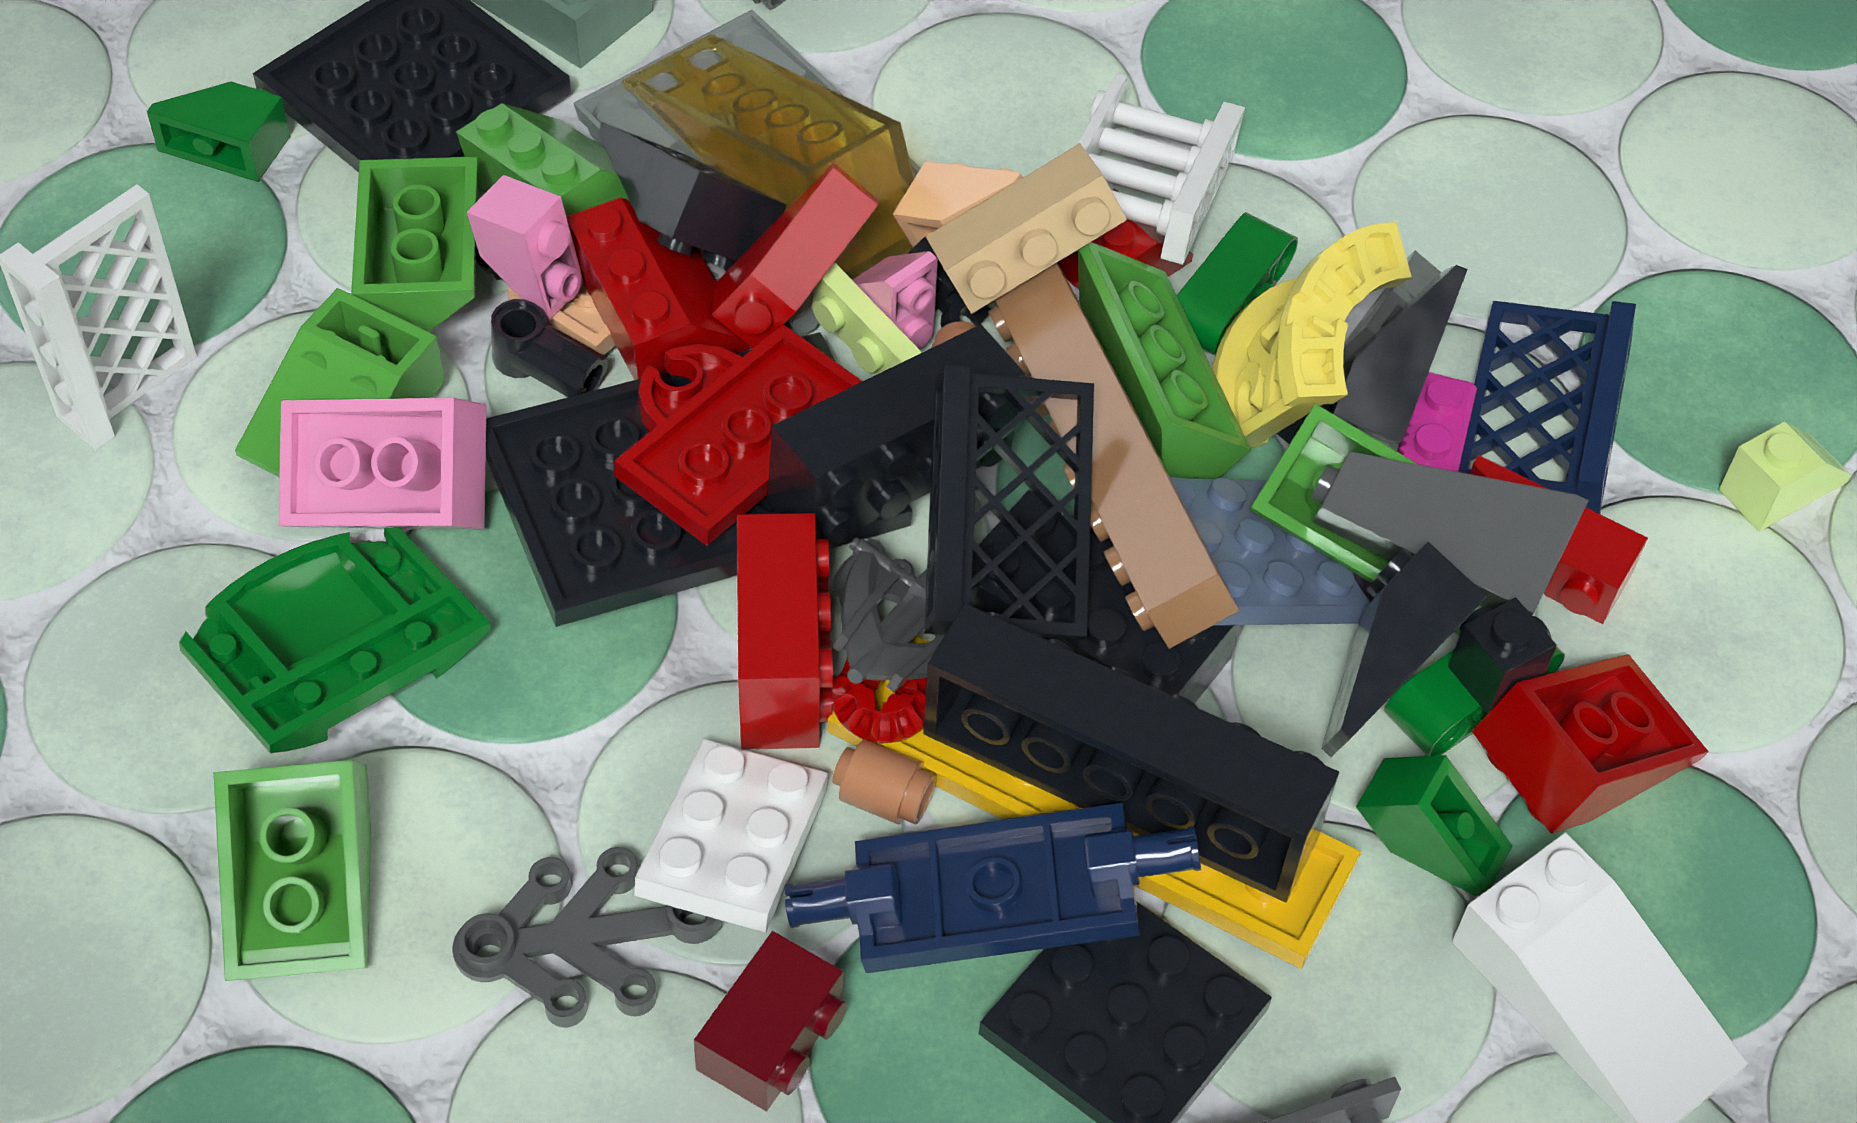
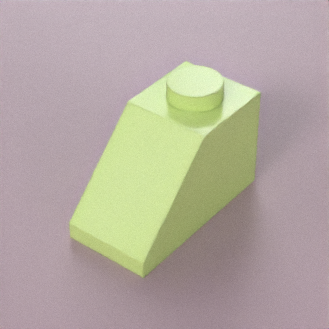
(1780, 475)

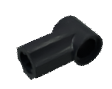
(530, 347)

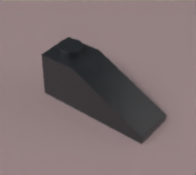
(1394, 363)

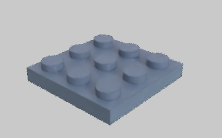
(1264, 567)

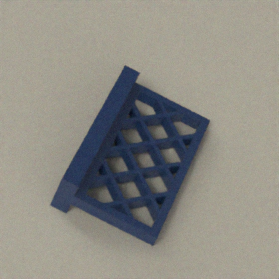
(1598, 397)

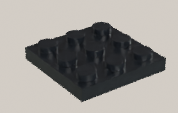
(1126, 1022)

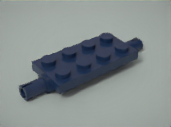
(994, 887)

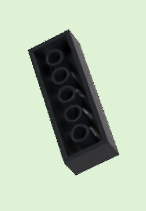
(1114, 740)

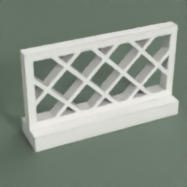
(64, 341)

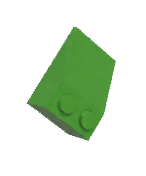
(293, 868)

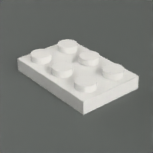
(732, 835)

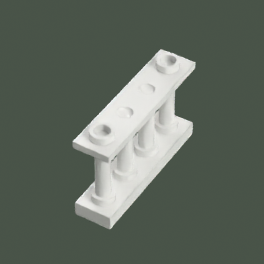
(1190, 191)

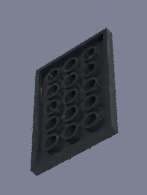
(585, 529)

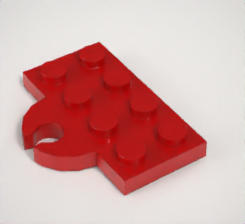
(714, 436)

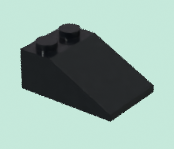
(689, 199)
(1412, 614)

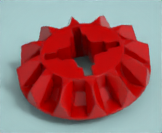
(896, 721)

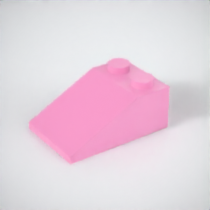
(383, 463)

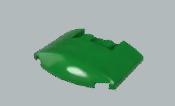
(329, 634)

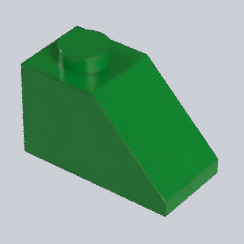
(222, 128)
(1435, 821)

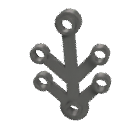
(572, 937)

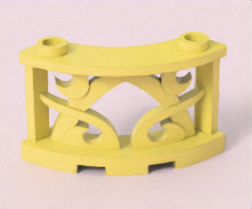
(1291, 339)

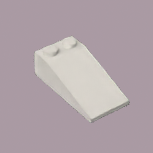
(1598, 986)

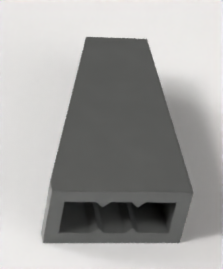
(1489, 528)

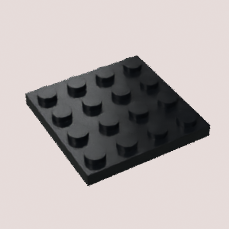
(407, 77)

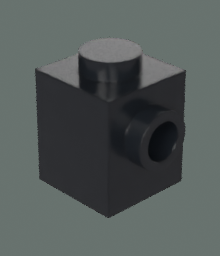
(1499, 650)

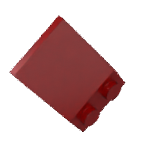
(1586, 740)

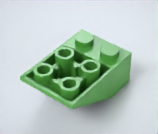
(339, 355)

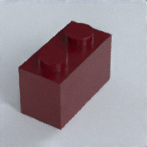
(770, 1022)

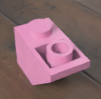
(527, 243)
(905, 292)

